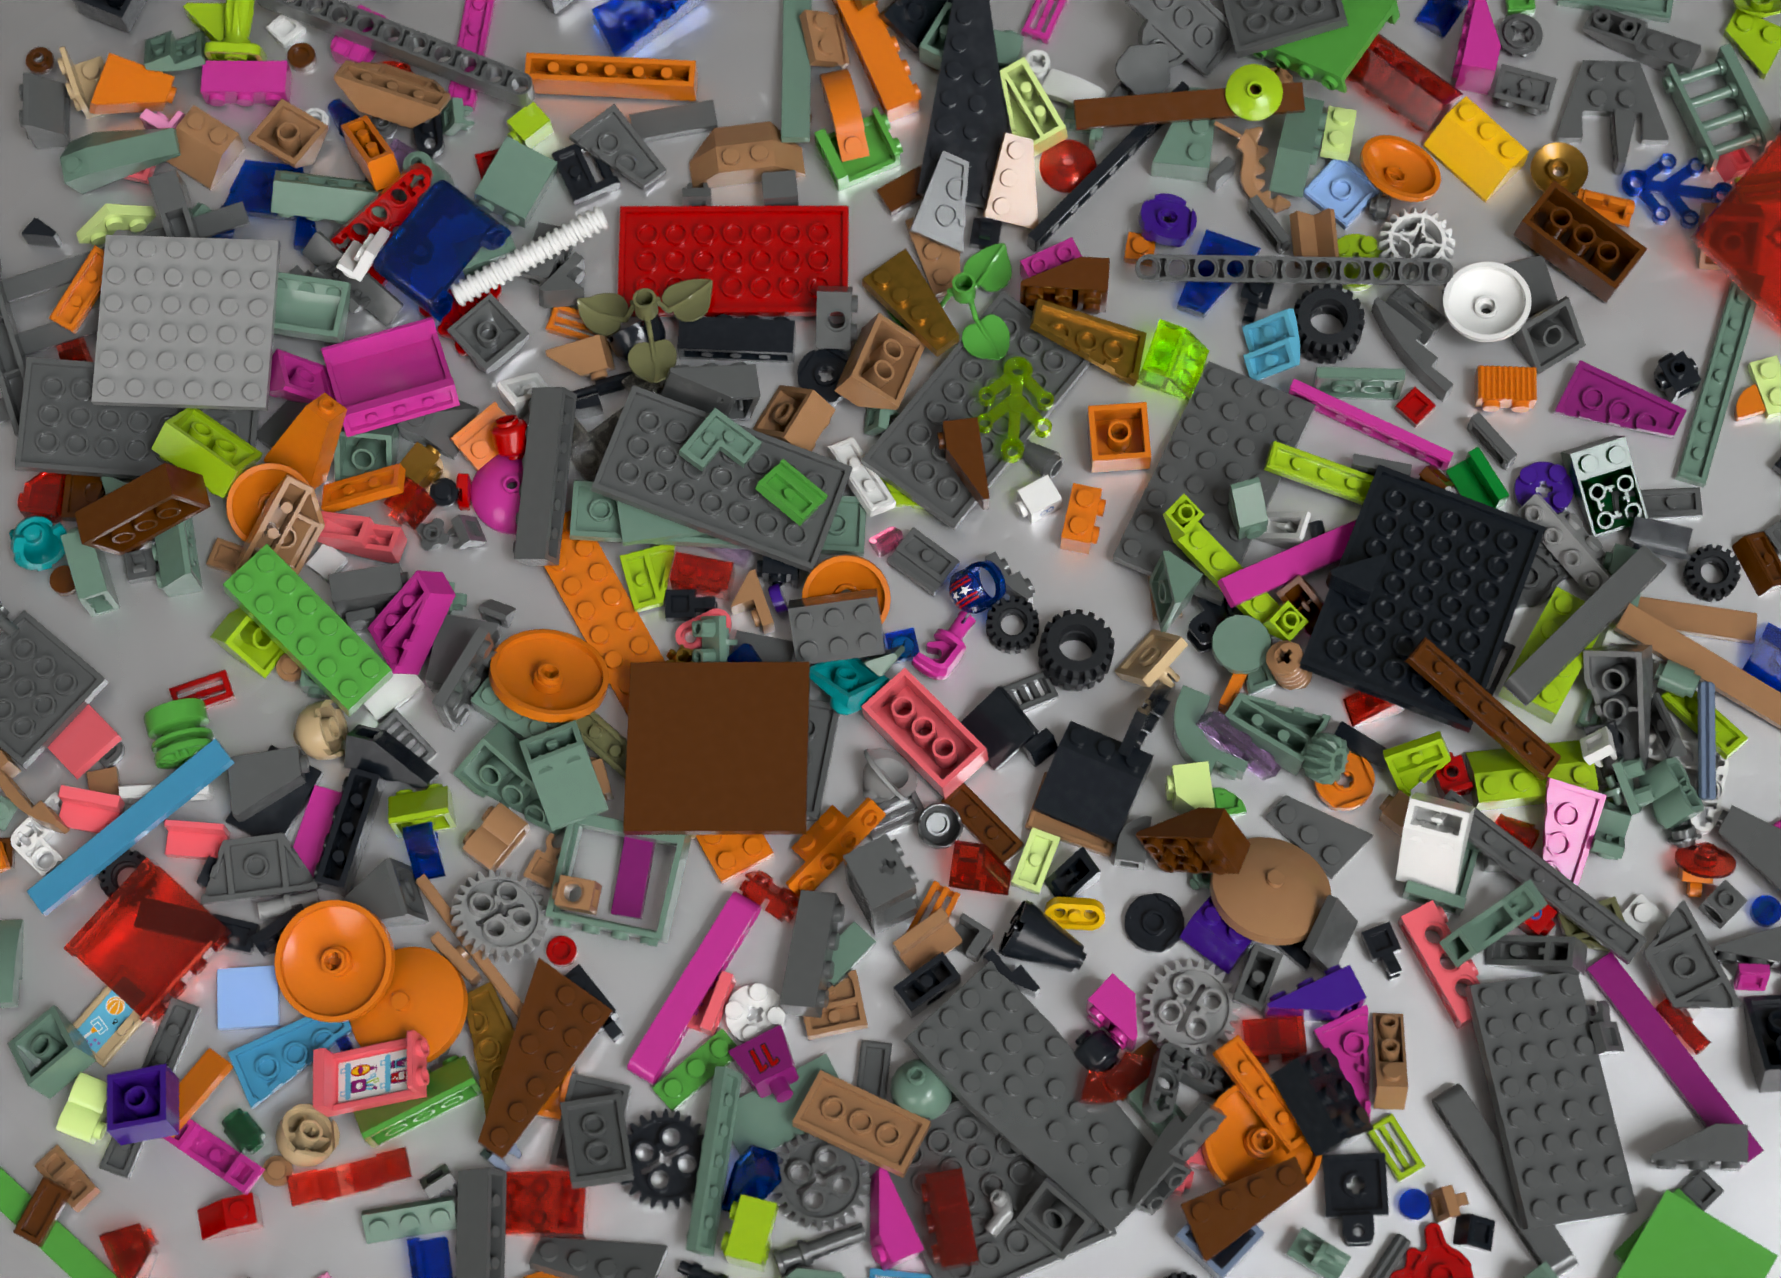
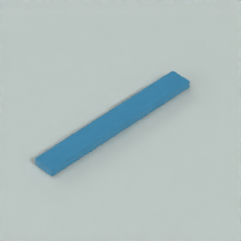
(130, 827)

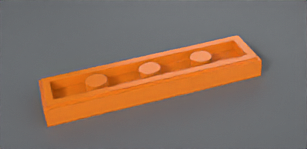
(1260, 1092)

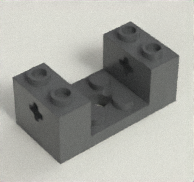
(881, 883)

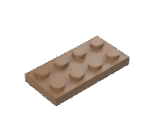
(861, 1123)

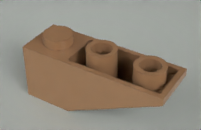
(1389, 1062)

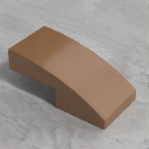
(64, 1171)

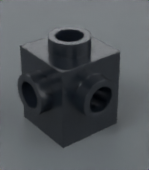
(1676, 375)

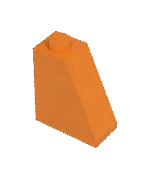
(131, 88)

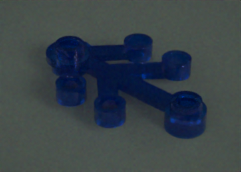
(1671, 189)

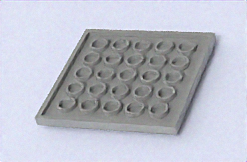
(186, 322)

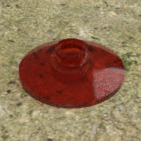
(1066, 177)
(1705, 861)

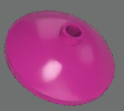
(491, 497)

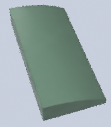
(311, 307)

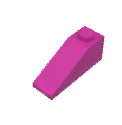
(891, 1229)

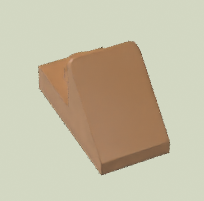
(751, 597)

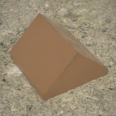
(290, 135)

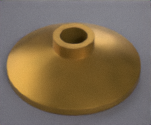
(1560, 158)

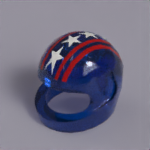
(967, 591)

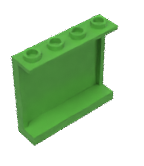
(1335, 53)
(1692, 1244)

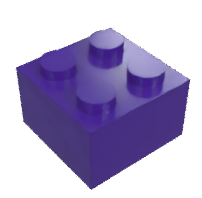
(142, 1104)

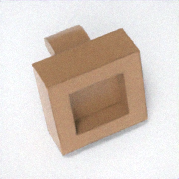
(1446, 1203)

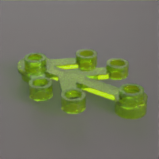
(1015, 404)

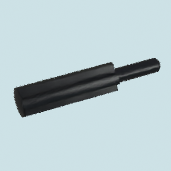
(604, 386)

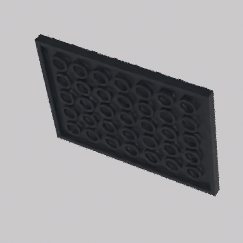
(1447, 578)

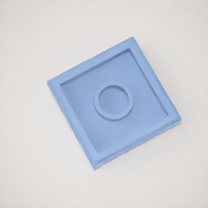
(1341, 188)
(247, 998)

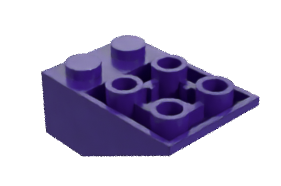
(1215, 938)
(1320, 999)

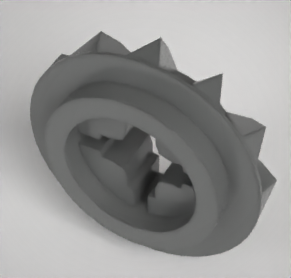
(1520, 24)

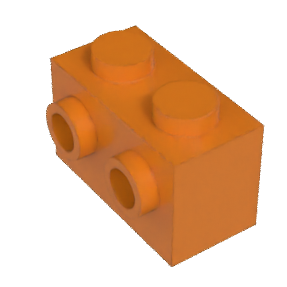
(1081, 519)

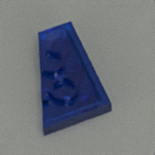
(1201, 297)

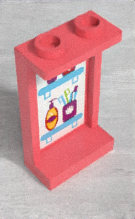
(370, 1075)

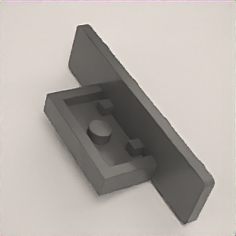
(363, 295)

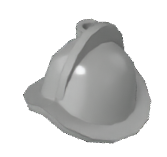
(887, 776)

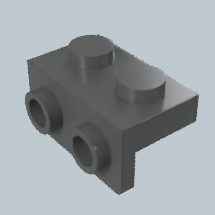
(1524, 88)

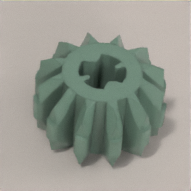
(1325, 758)

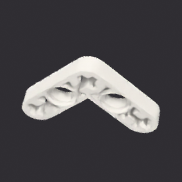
(1721, 775)
(39, 843)

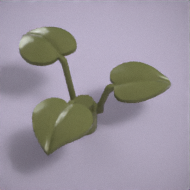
(650, 360)

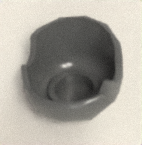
(939, 825)

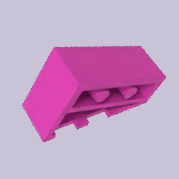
(412, 621)

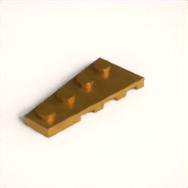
(910, 299)

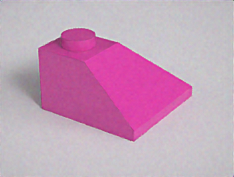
(298, 378)

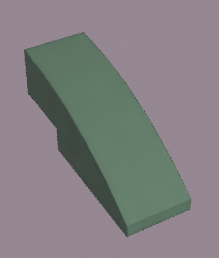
(10, 961)

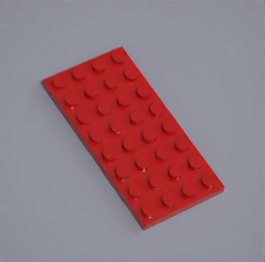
(757, 256)

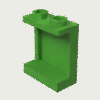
(882, 148)

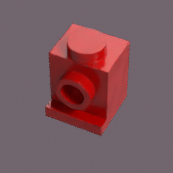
(1460, 784)

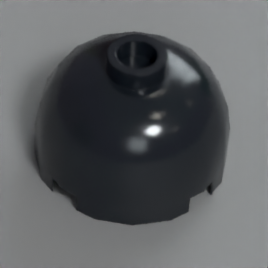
(624, 340)

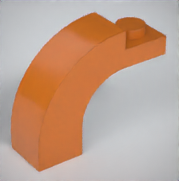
(845, 114)

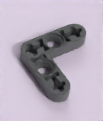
(1212, 1082)

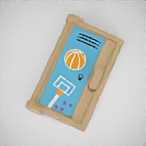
(105, 1022)

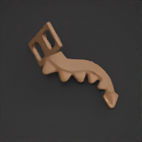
(1251, 166)

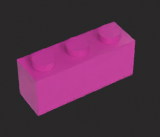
(246, 82)

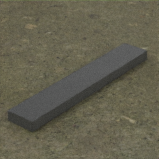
(165, 1049)

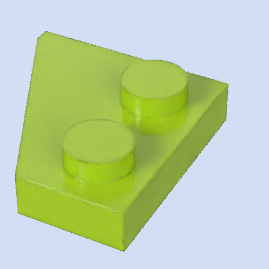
(648, 575)

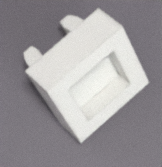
(1598, 746)

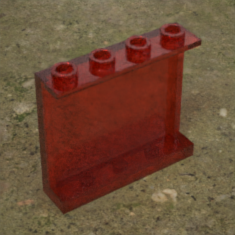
(149, 940)

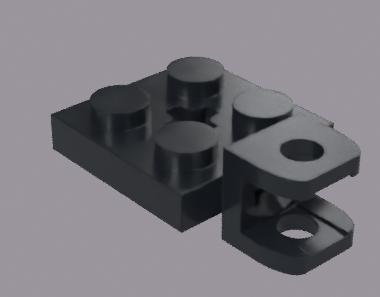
(1206, 623)
(1360, 1208)

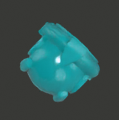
(37, 543)

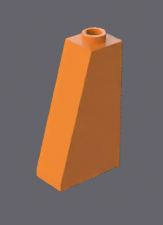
(311, 440)

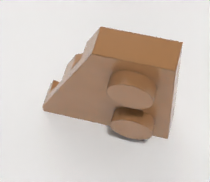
(843, 1013)

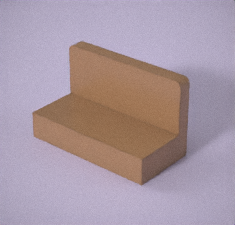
(1314, 236)
(927, 941)

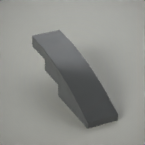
(1405, 341)

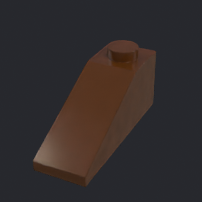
(965, 455)

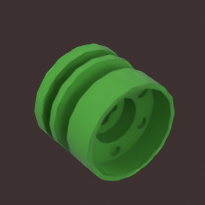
(177, 731)

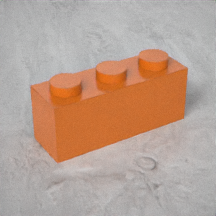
(370, 152)

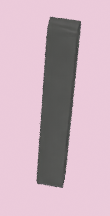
(1584, 625)
(1489, 1162)

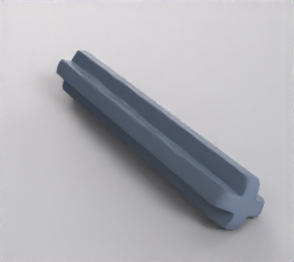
(1706, 741)

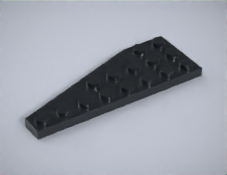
(968, 100)

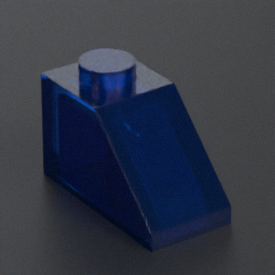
(753, 1175)

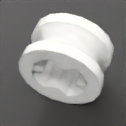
(1037, 55)

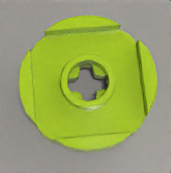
(1358, 246)

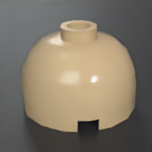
(321, 731)
(306, 1136)

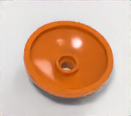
(1400, 168)
(251, 491)
(848, 573)

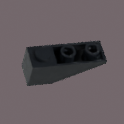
(384, 755)

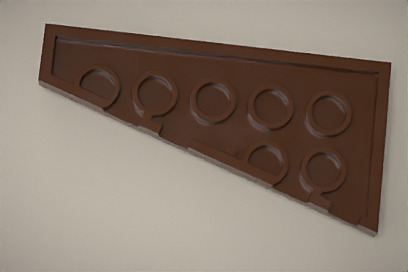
(548, 1040)

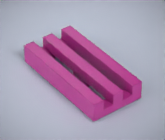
(1036, 33)

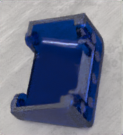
(437, 246)

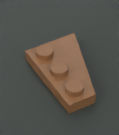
(937, 262)

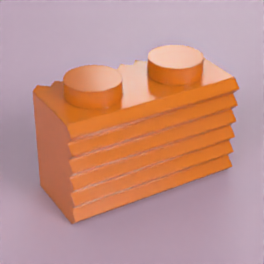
(1505, 388)

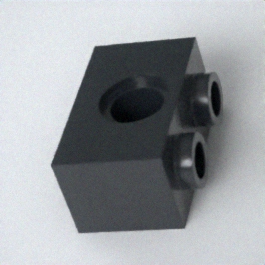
(927, 984)

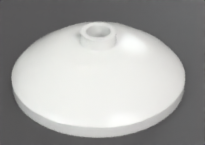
(1488, 287)

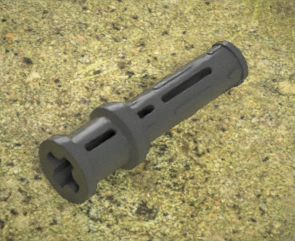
(806, 1252)

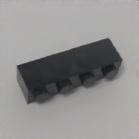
(738, 339)

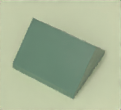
(1172, 587)

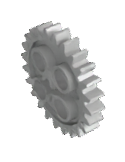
(512, 937)
(1166, 995)

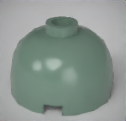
(919, 1090)

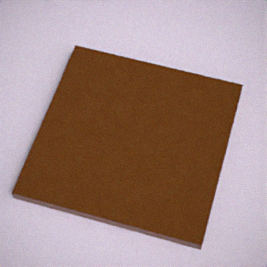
(717, 748)

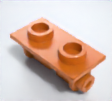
(1611, 207)

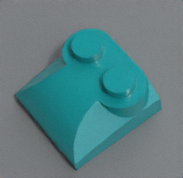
(847, 682)

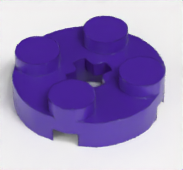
(1162, 232)
(1548, 474)

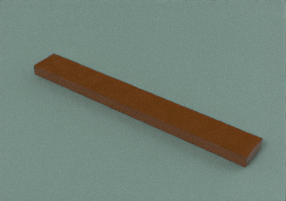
(1171, 107)

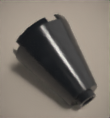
(1041, 940)

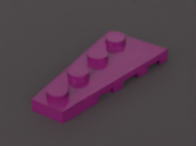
(1614, 402)

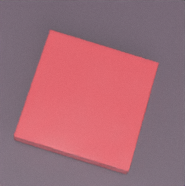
(84, 742)

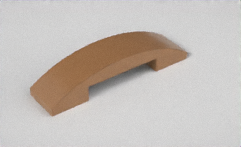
(41, 811)

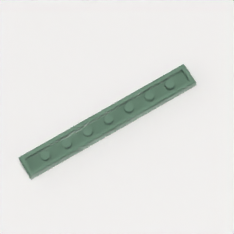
(1716, 387)

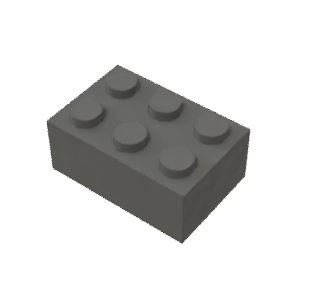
(836, 626)

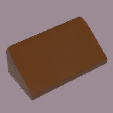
(1759, 562)

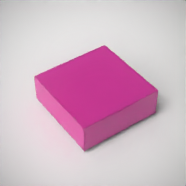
(1751, 977)

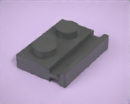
(923, 561)

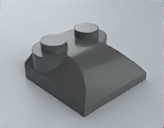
(489, 334)

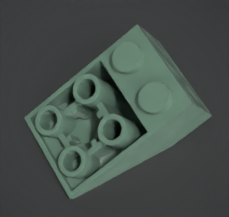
(563, 775)

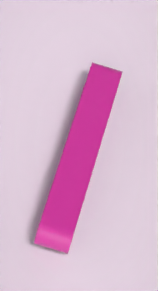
(683, 1002)

